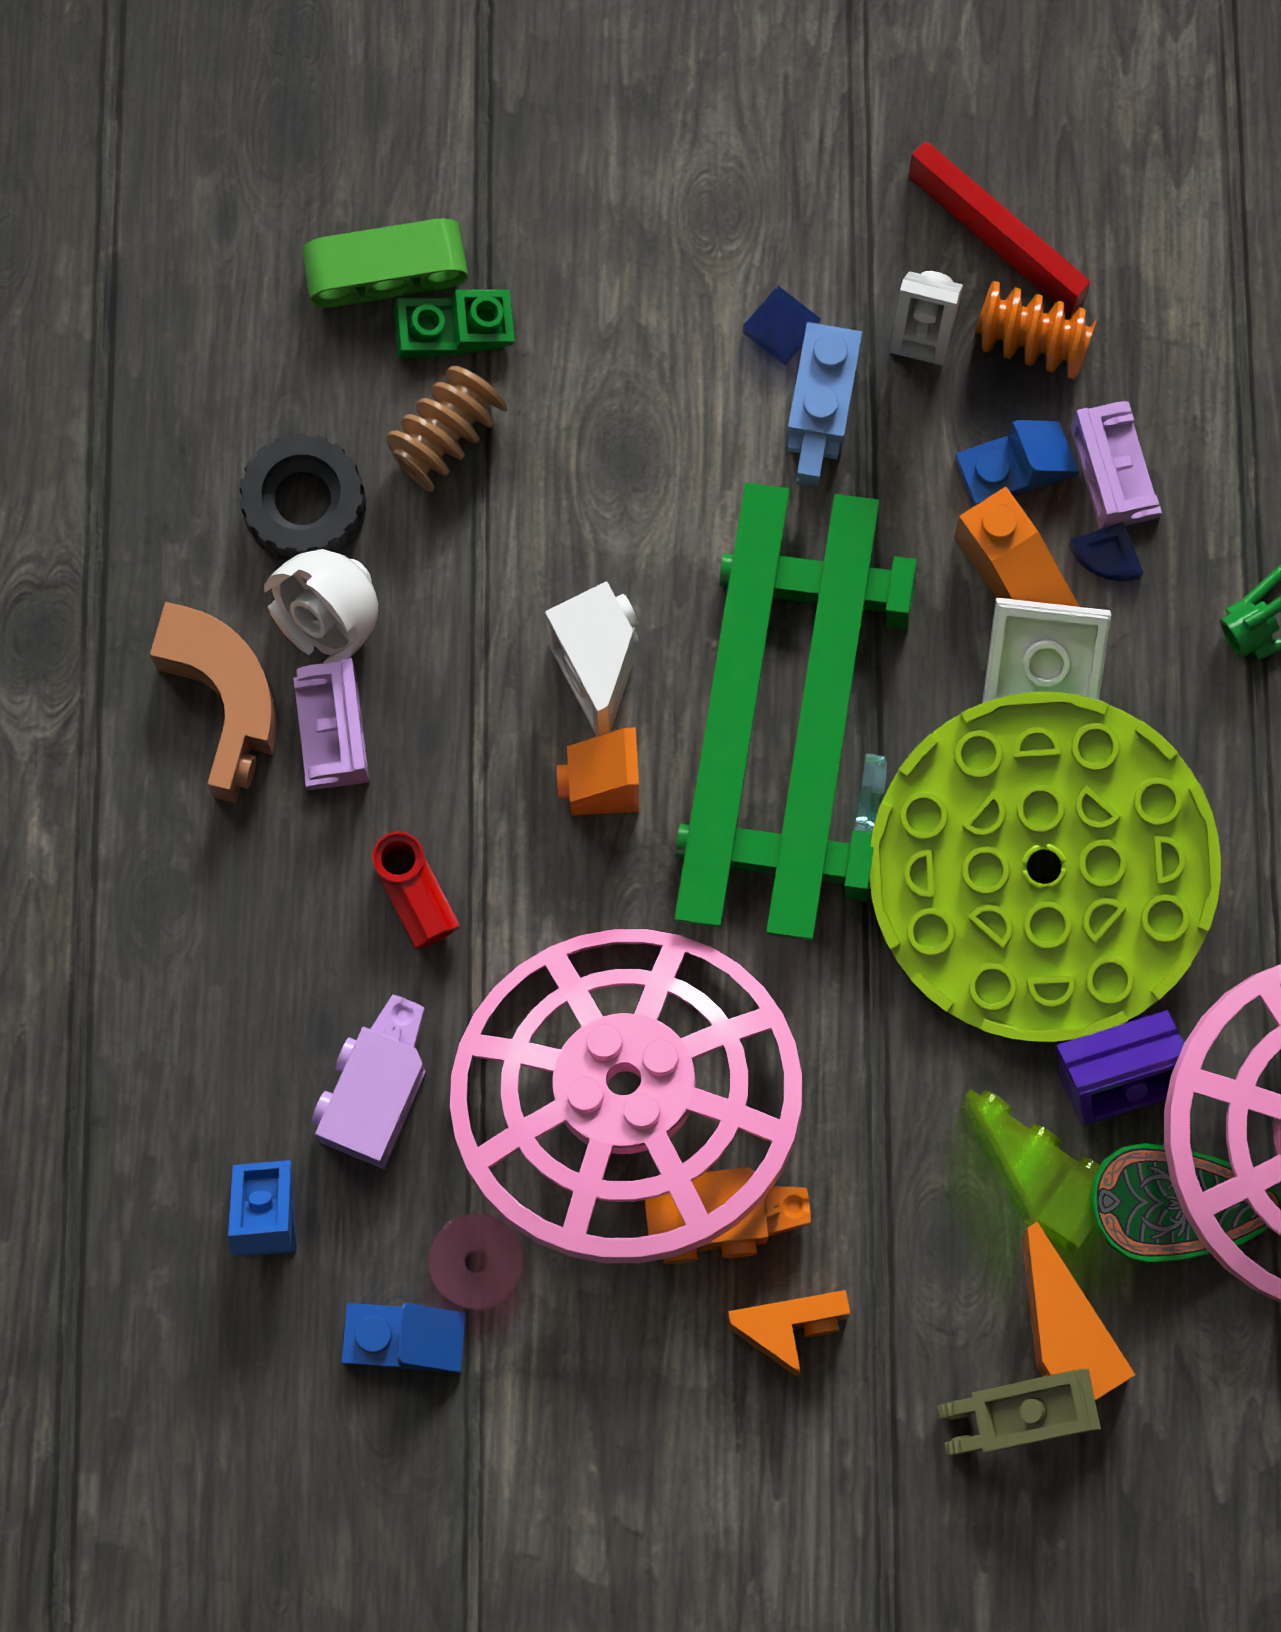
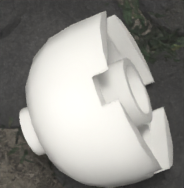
(324, 603)

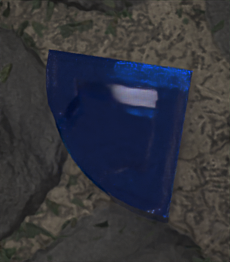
(1108, 553)

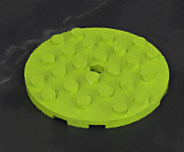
(1130, 847)

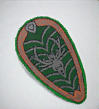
(1140, 1211)

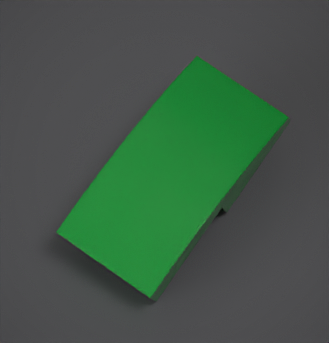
(455, 325)

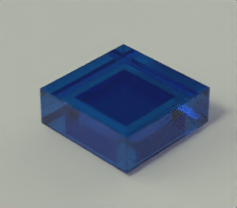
(780, 325)

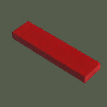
(998, 228)

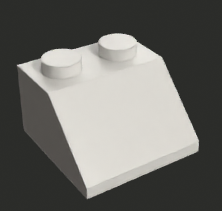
(595, 650)

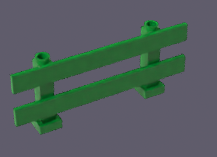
(842, 590)

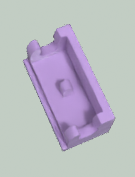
(1114, 465)
(331, 725)

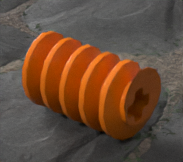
(1034, 330)

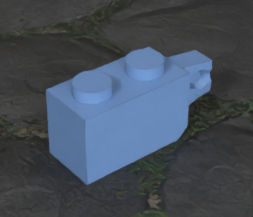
(822, 397)

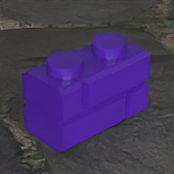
(1120, 1067)

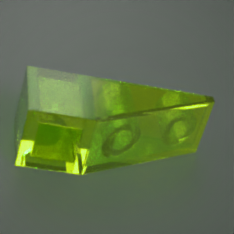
(1037, 1174)

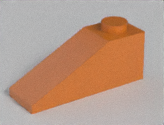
(1011, 552)
(1064, 1322)

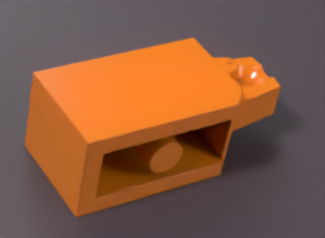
(779, 1212)

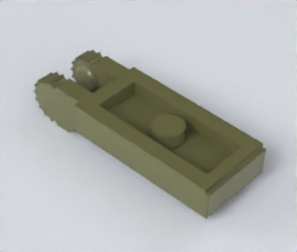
(1025, 1413)

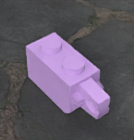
(375, 1085)

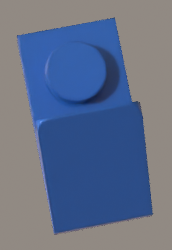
(1022, 461)
(262, 1209)
(404, 1337)

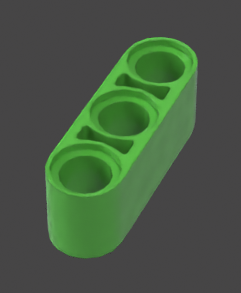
(384, 263)

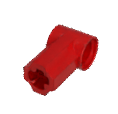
(416, 893)

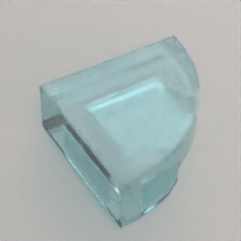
(871, 791)

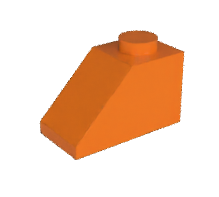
(601, 774)

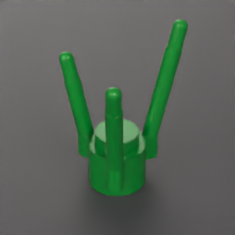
(1251, 626)

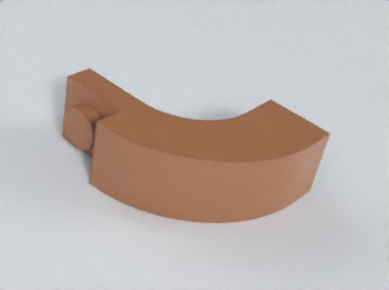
(211, 652)

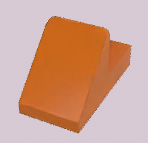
(772, 1325)

